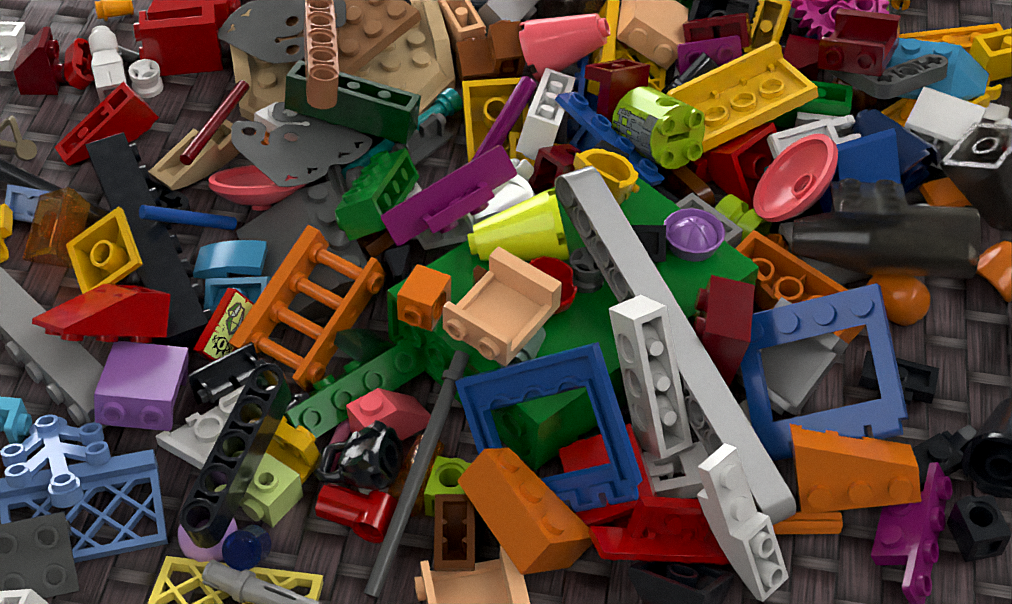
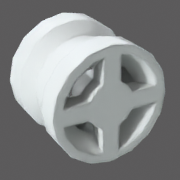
(146, 78)

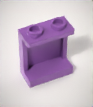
(140, 385)

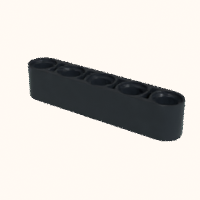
(236, 471)

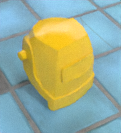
(613, 168)

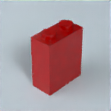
(592, 453)

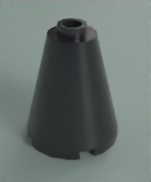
(989, 456)

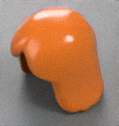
(996, 267)
(904, 298)

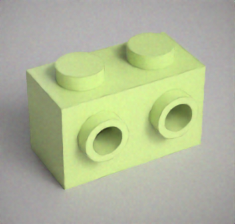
(271, 491)

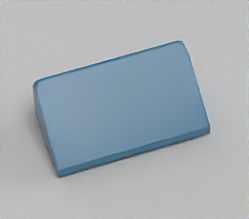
(248, 286)

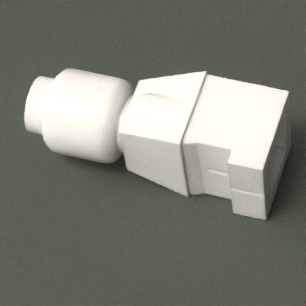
(106, 62)

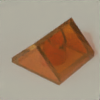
(56, 221)

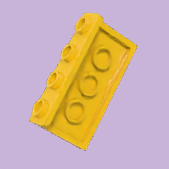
(745, 93)

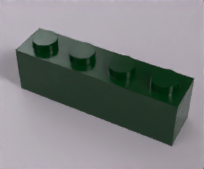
(359, 105)

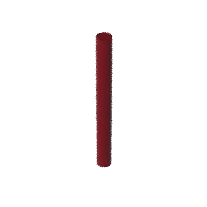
(214, 123)

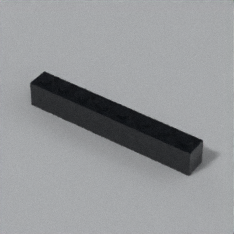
(162, 270)

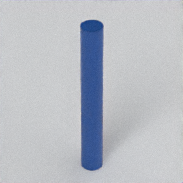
(187, 217)

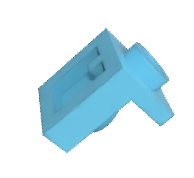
(14, 419)

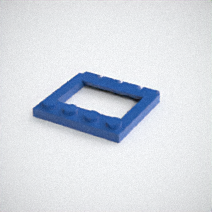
(812, 319)
(549, 376)

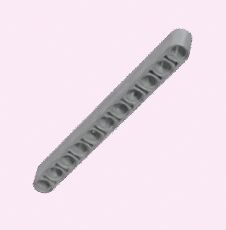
(707, 398)

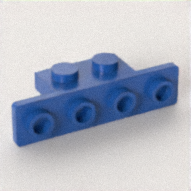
(597, 128)

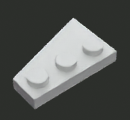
(197, 437)

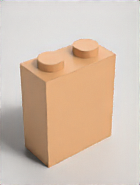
(653, 28)

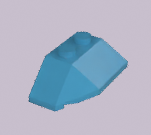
(964, 76)

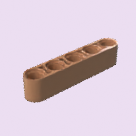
(321, 54)

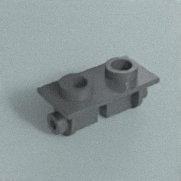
(427, 139)

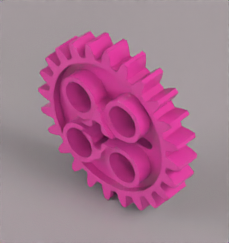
(824, 24)

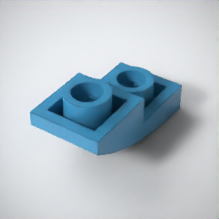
(229, 257)

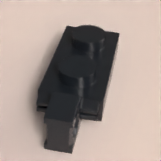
(945, 450)

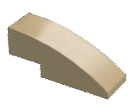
(214, 155)

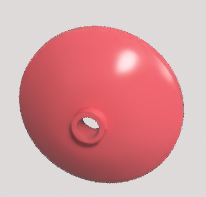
(796, 178)
(249, 187)

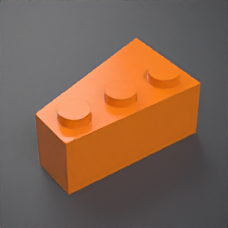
(524, 513)

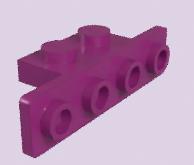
(451, 197)
(911, 532)

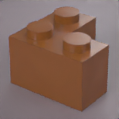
(492, 57)

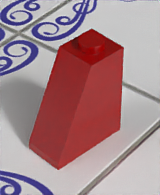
(191, 8)

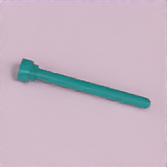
(447, 103)

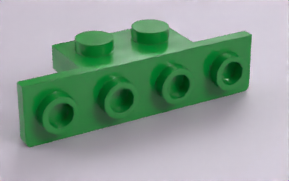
(328, 401)

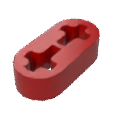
(78, 64)

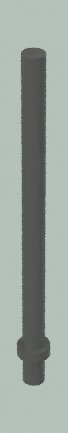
(416, 474)

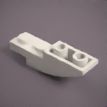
(738, 527)

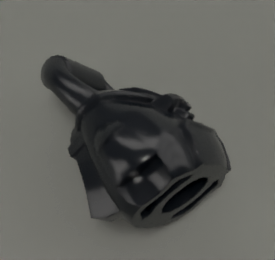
(367, 459)

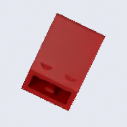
(110, 313)

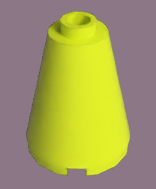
(524, 230)

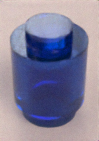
(246, 547)

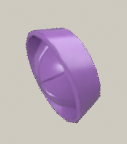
(693, 234)

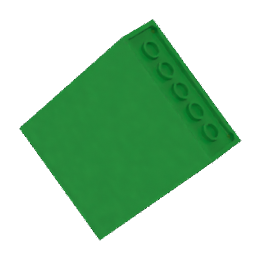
(554, 422)

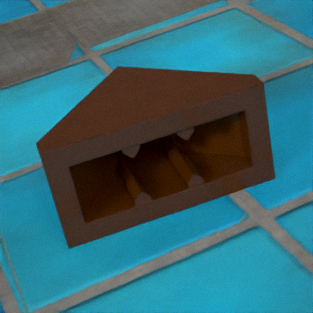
(454, 533)

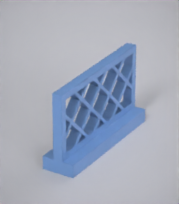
(119, 472)

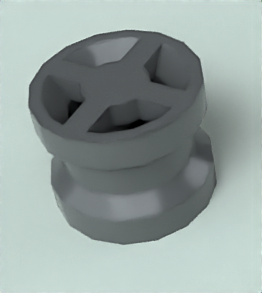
(585, 271)

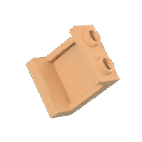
(503, 308)
(490, 583)

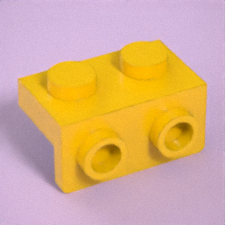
(294, 448)

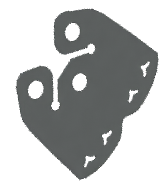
(265, 23)
(315, 147)

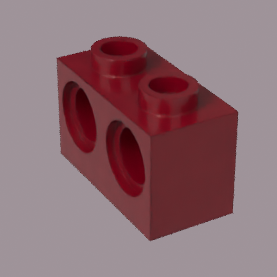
(719, 27)

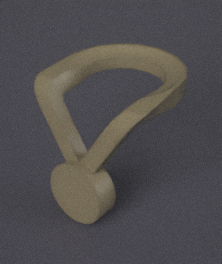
(24, 149)

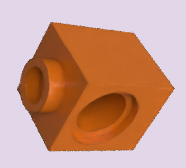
(423, 297)

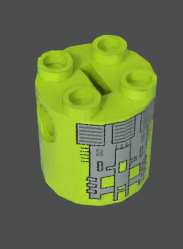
(660, 127)

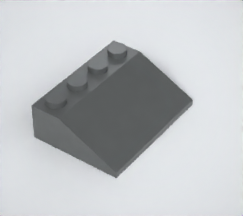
(281, 229)

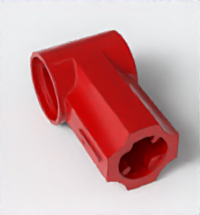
(364, 513)

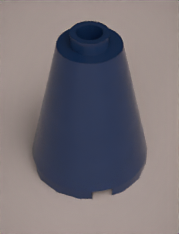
(913, 152)

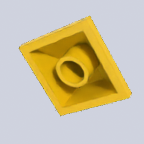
(104, 252)

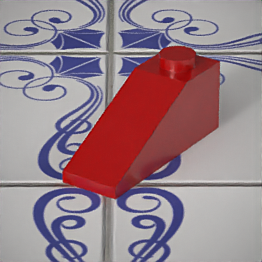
(117, 113)

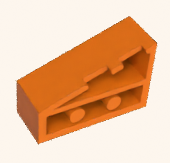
(851, 472)

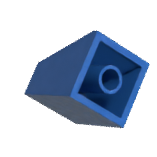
(866, 160)

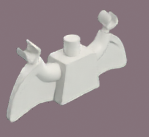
(506, 196)

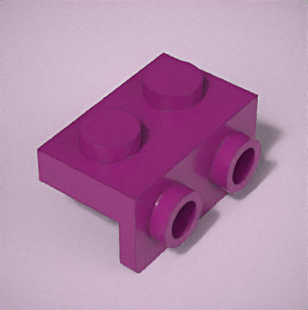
(719, 49)

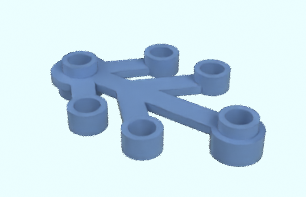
(49, 434)

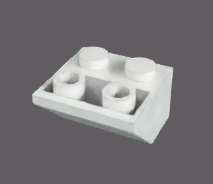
(942, 119)

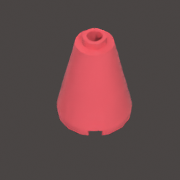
(561, 40)

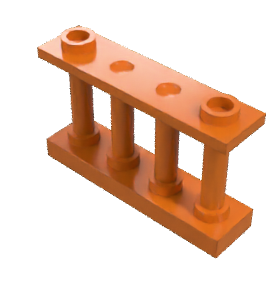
(291, 280)

